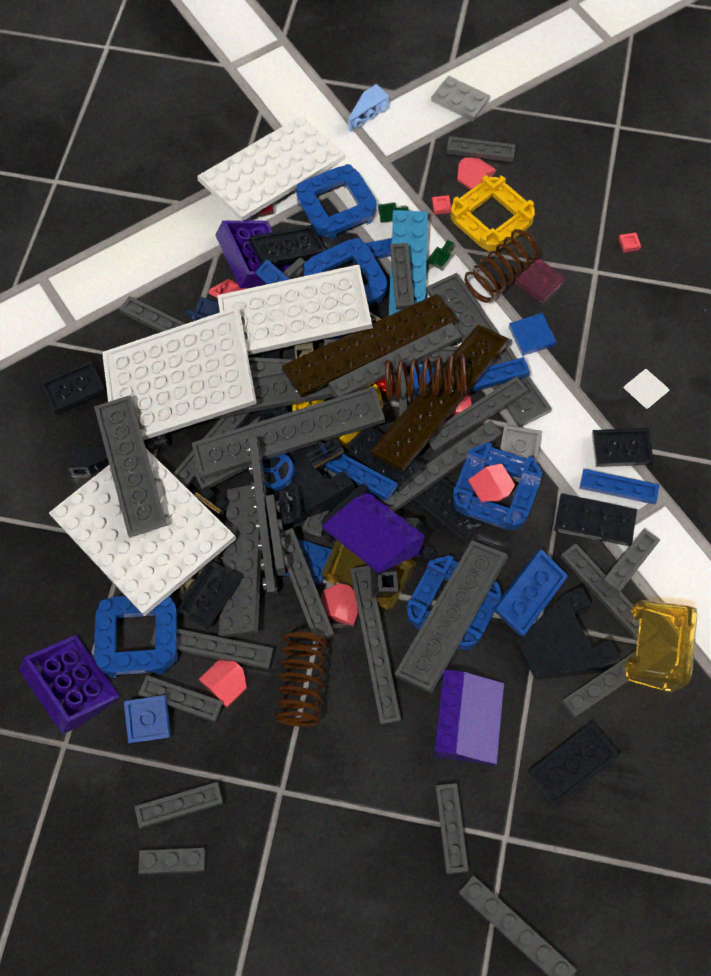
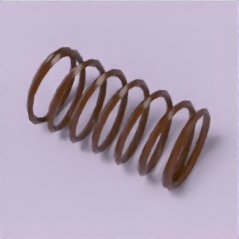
(531, 240)
(461, 387)
(304, 678)

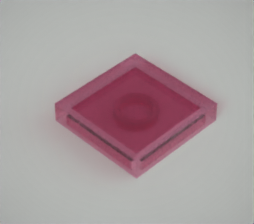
(540, 280)

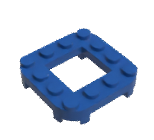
(342, 175)
(359, 253)
(489, 512)
(429, 585)
(136, 661)

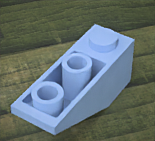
(369, 105)

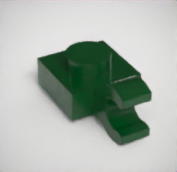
(386, 211)
(441, 257)

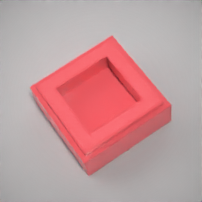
(441, 205)
(629, 242)

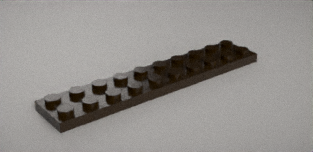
(364, 346)
(427, 415)

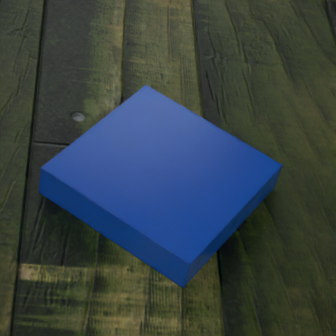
(532, 334)
(147, 719)

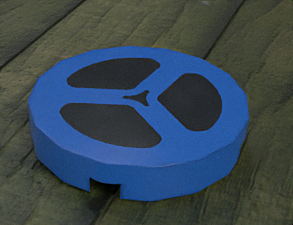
(278, 472)

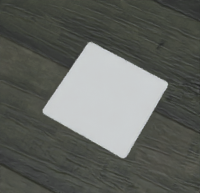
(646, 388)

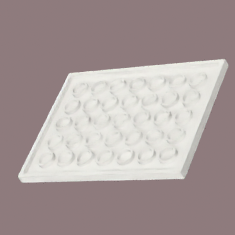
(183, 373)
(151, 563)

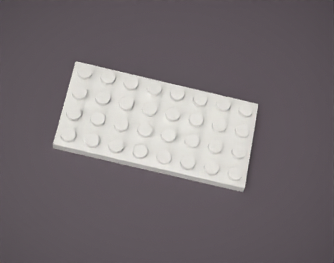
(271, 168)
(301, 309)

